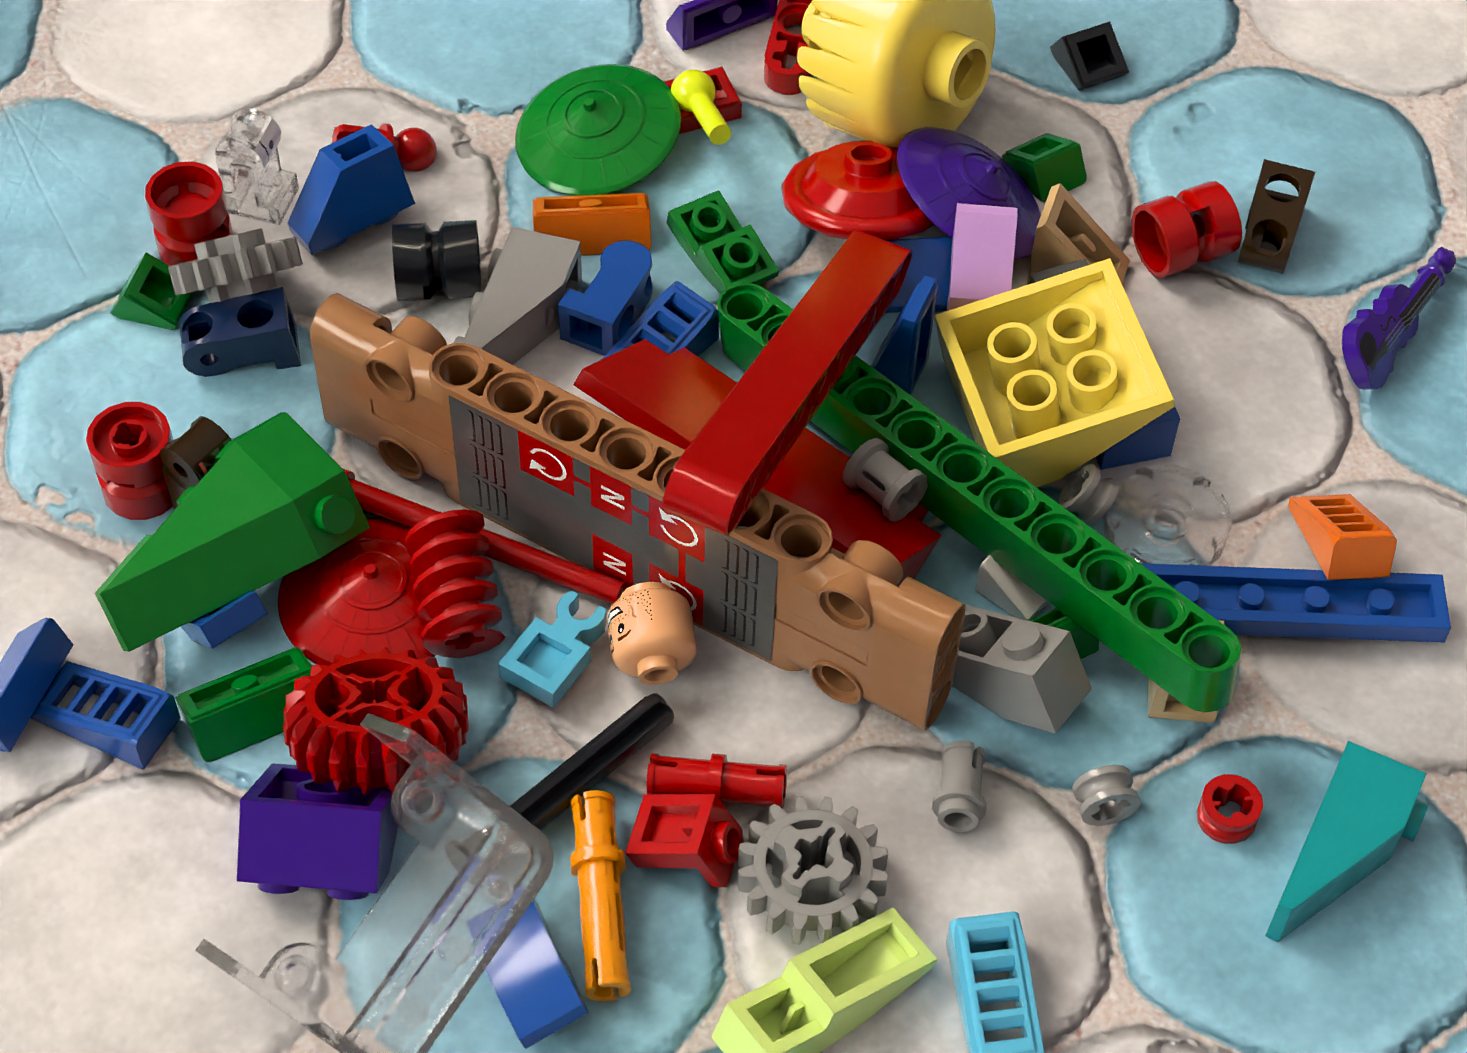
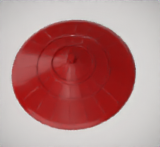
(354, 598)

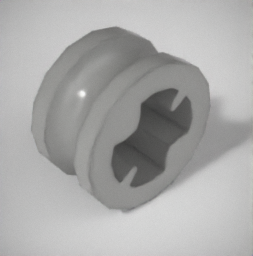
(1088, 494)
(1106, 795)

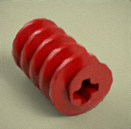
(453, 584)

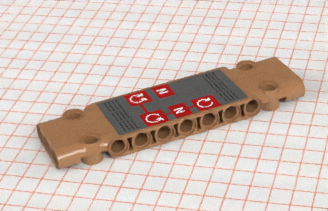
(596, 496)

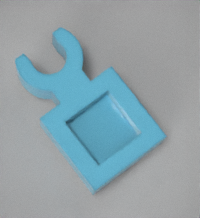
(553, 656)

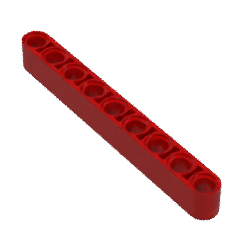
(785, 385)

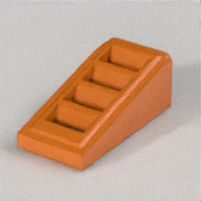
(1344, 536)

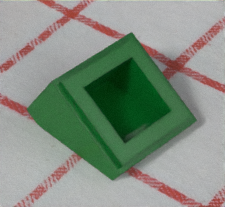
(1048, 162)
(150, 296)

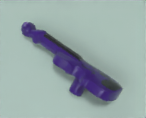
(1378, 334)

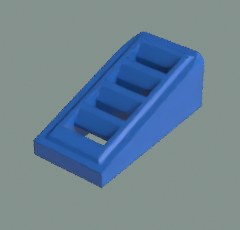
(680, 314)
(909, 339)
(133, 745)

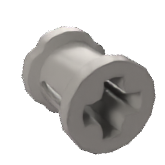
(885, 479)

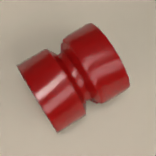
(186, 208)
(1186, 229)
(127, 459)

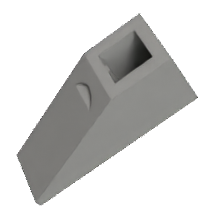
(523, 293)
(1020, 669)

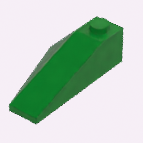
(249, 521)

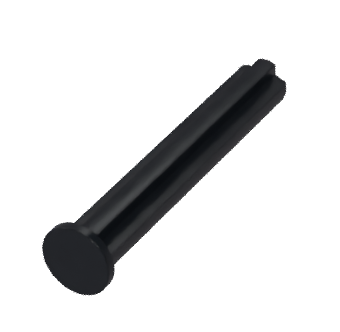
(594, 761)

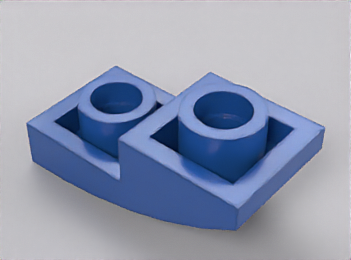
(534, 980)

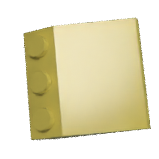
(1053, 371)

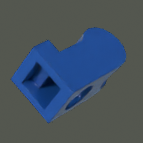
(611, 300)

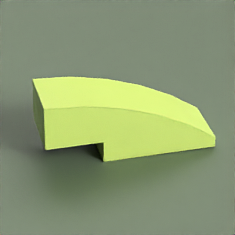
(827, 990)

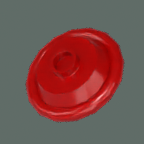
(851, 190)

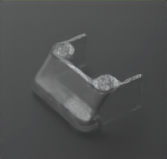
(430, 925)

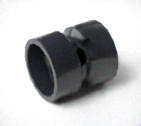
(436, 260)

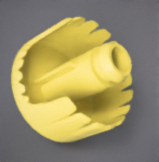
(895, 64)

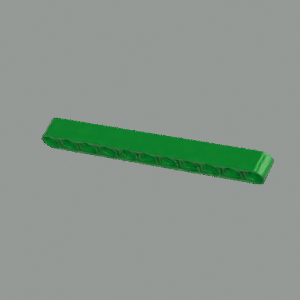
(1013, 520)

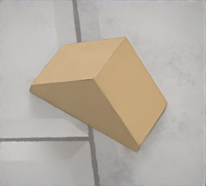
(1071, 235)

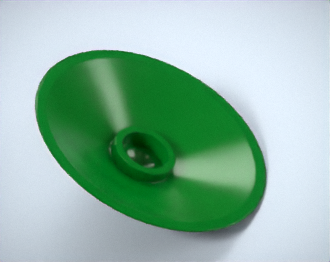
(598, 130)

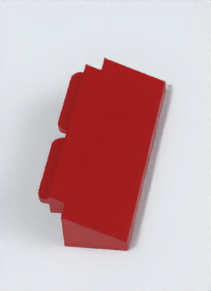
(680, 393)

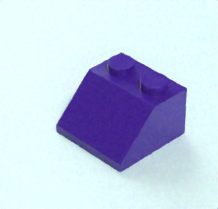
(314, 836)

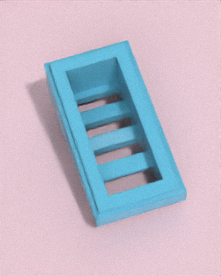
(991, 946)

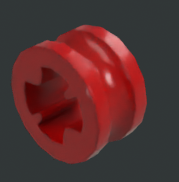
(1240, 824)

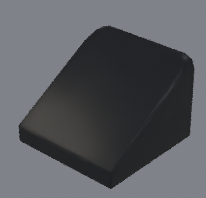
(1090, 56)

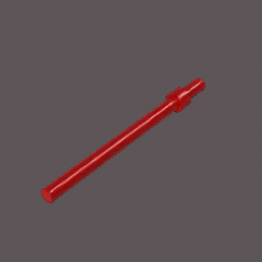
(500, 547)

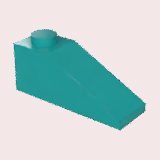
(1353, 834)

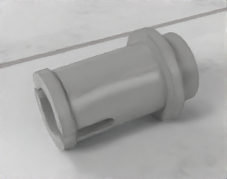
(960, 799)

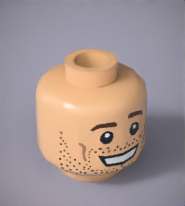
(651, 632)

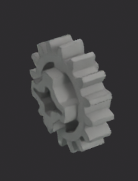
(235, 265)
(821, 895)

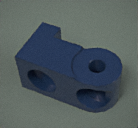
(240, 334)

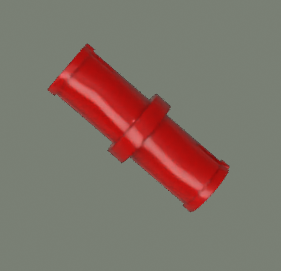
(728, 780)

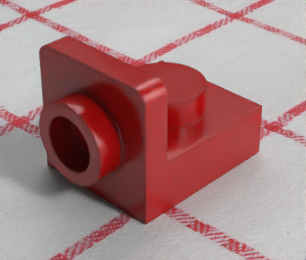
(686, 834)

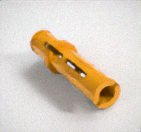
(598, 872)

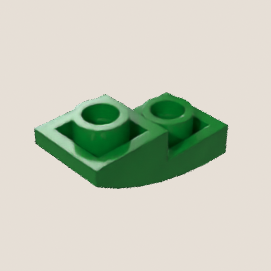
(719, 244)

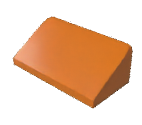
(595, 219)

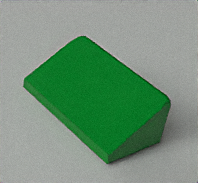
(242, 704)

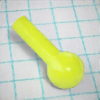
(696, 94)

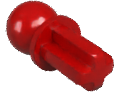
(413, 145)

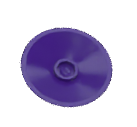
(953, 168)

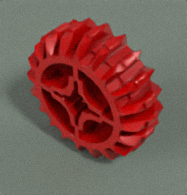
(331, 703)

